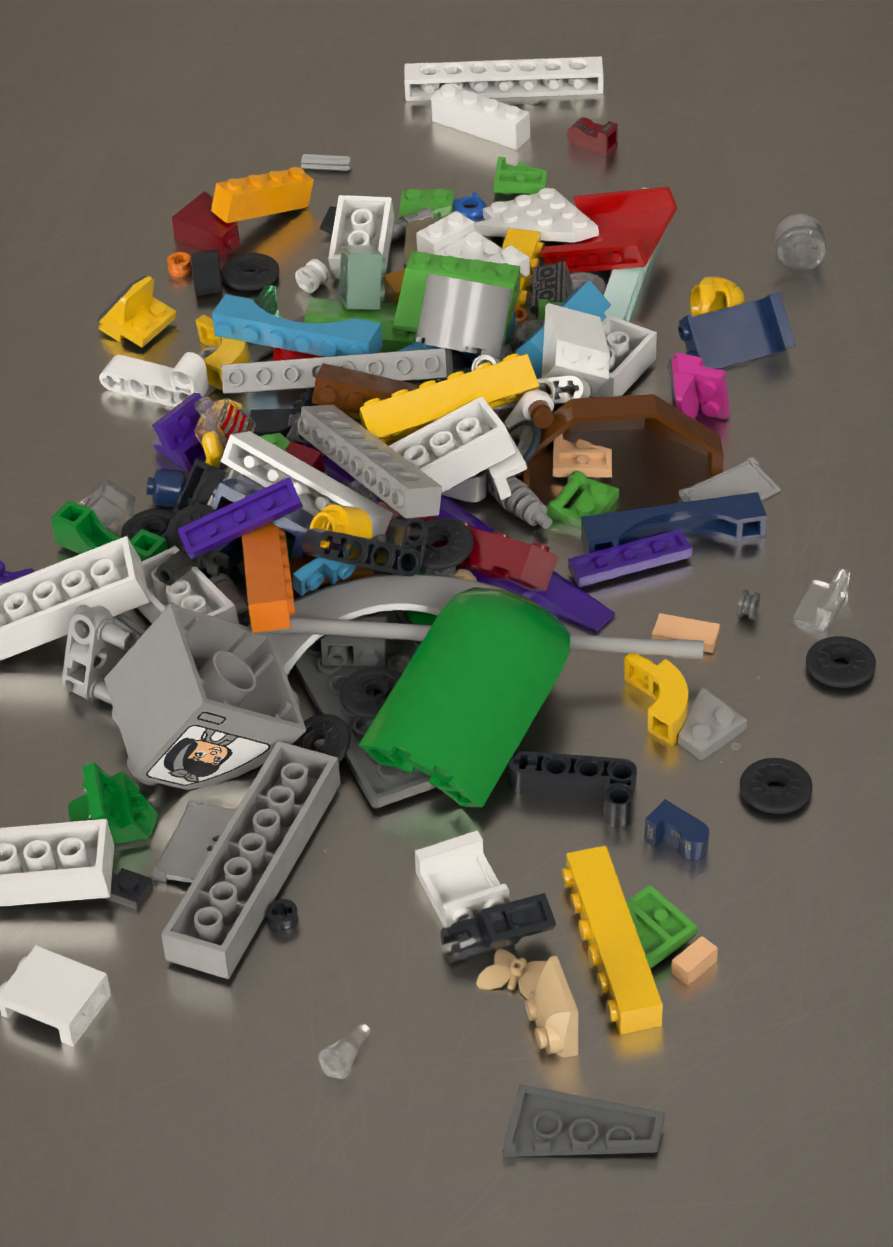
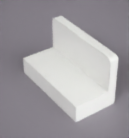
(508, 467)

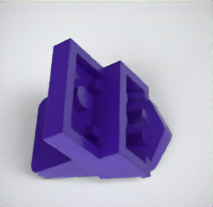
(177, 434)

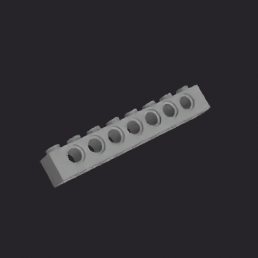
(302, 373)
(370, 461)

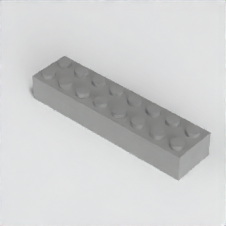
(251, 860)

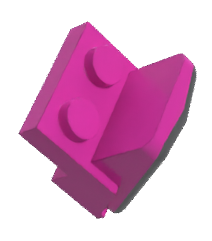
(697, 387)

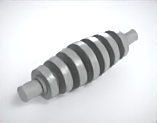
(522, 502)

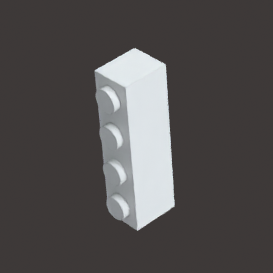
(481, 116)

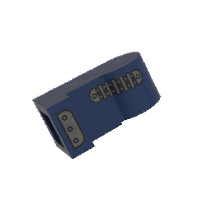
(678, 830)

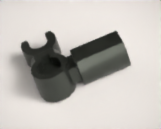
(181, 563)

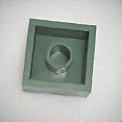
(361, 277)

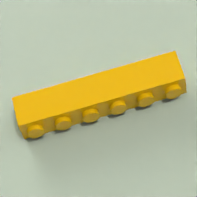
(415, 409)
(612, 940)

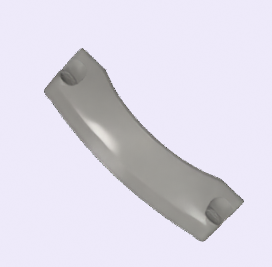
(369, 595)

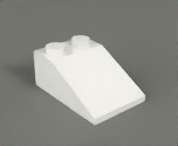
(575, 346)

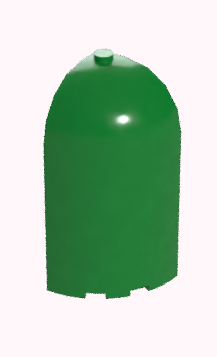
(470, 692)

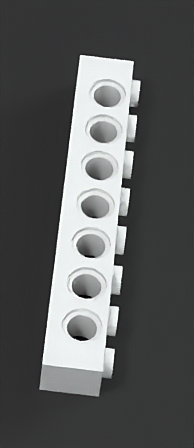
(507, 77)

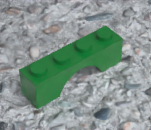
(81, 531)

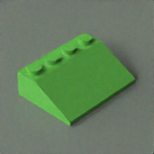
(479, 271)
(334, 311)

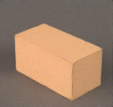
(694, 960)

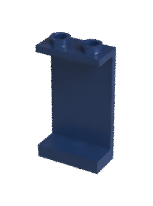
(738, 332)

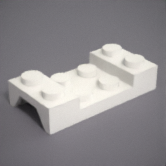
(457, 237)

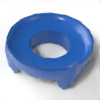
(473, 213)

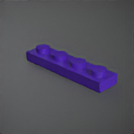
(240, 518)
(629, 557)

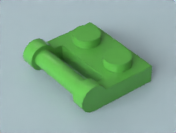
(595, 499)

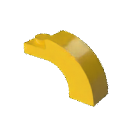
(667, 688)

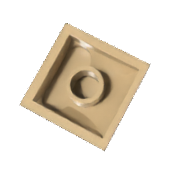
(554, 1011)

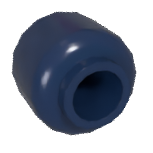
(166, 487)

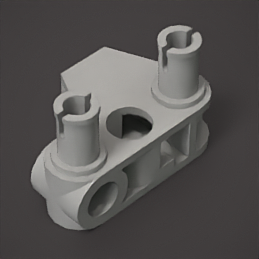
(93, 651)

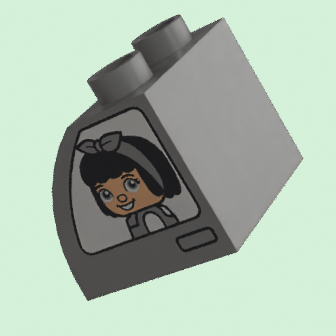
(201, 700)

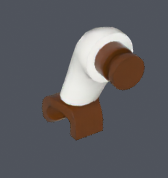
(534, 406)

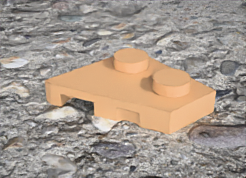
(581, 456)

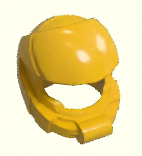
(714, 295)

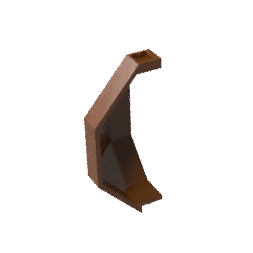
(632, 413)

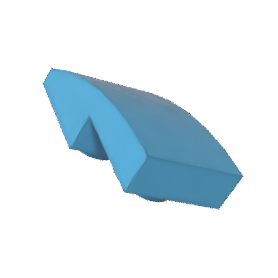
(312, 574)

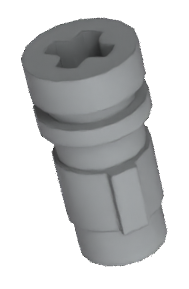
(231, 591)

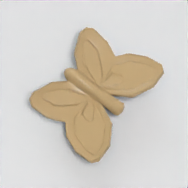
(510, 969)

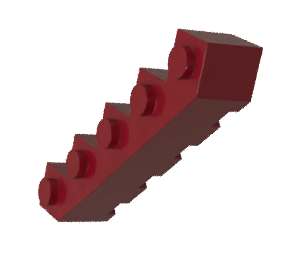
(502, 557)

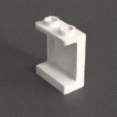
(459, 878)
(55, 992)

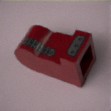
(594, 136)

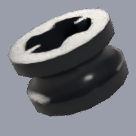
(286, 907)

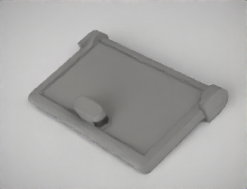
(737, 480)
(191, 842)

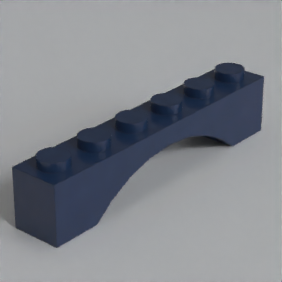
(729, 517)

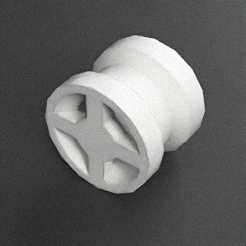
(312, 275)

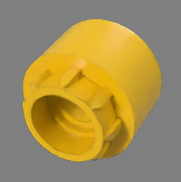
(343, 520)

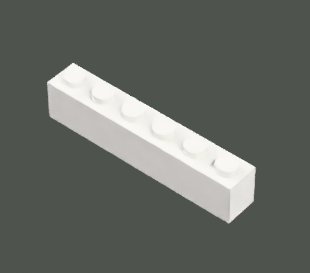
(316, 490)

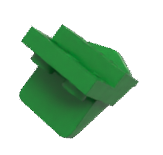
(118, 801)

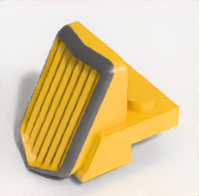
(136, 314)

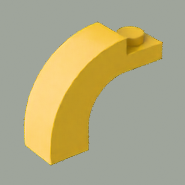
(229, 351)

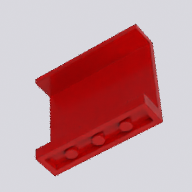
(628, 229)

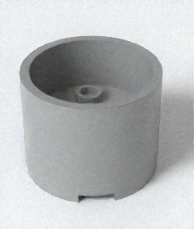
(463, 315)

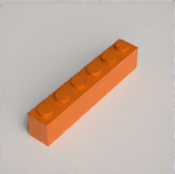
(268, 578)

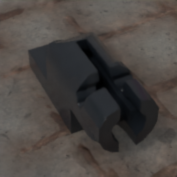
(498, 927)

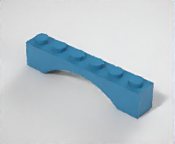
(245, 321)

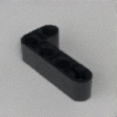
(363, 549)
(578, 778)

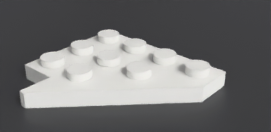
(542, 212)

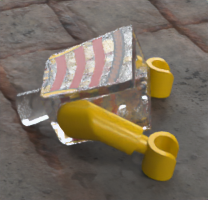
(217, 423)

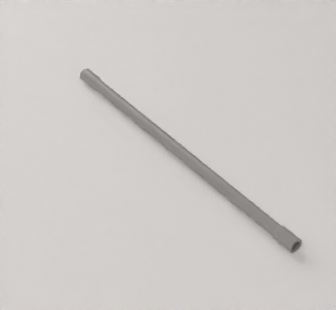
(675, 648)

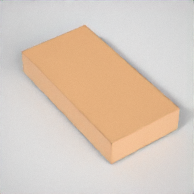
(674, 627)

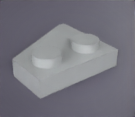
(709, 725)

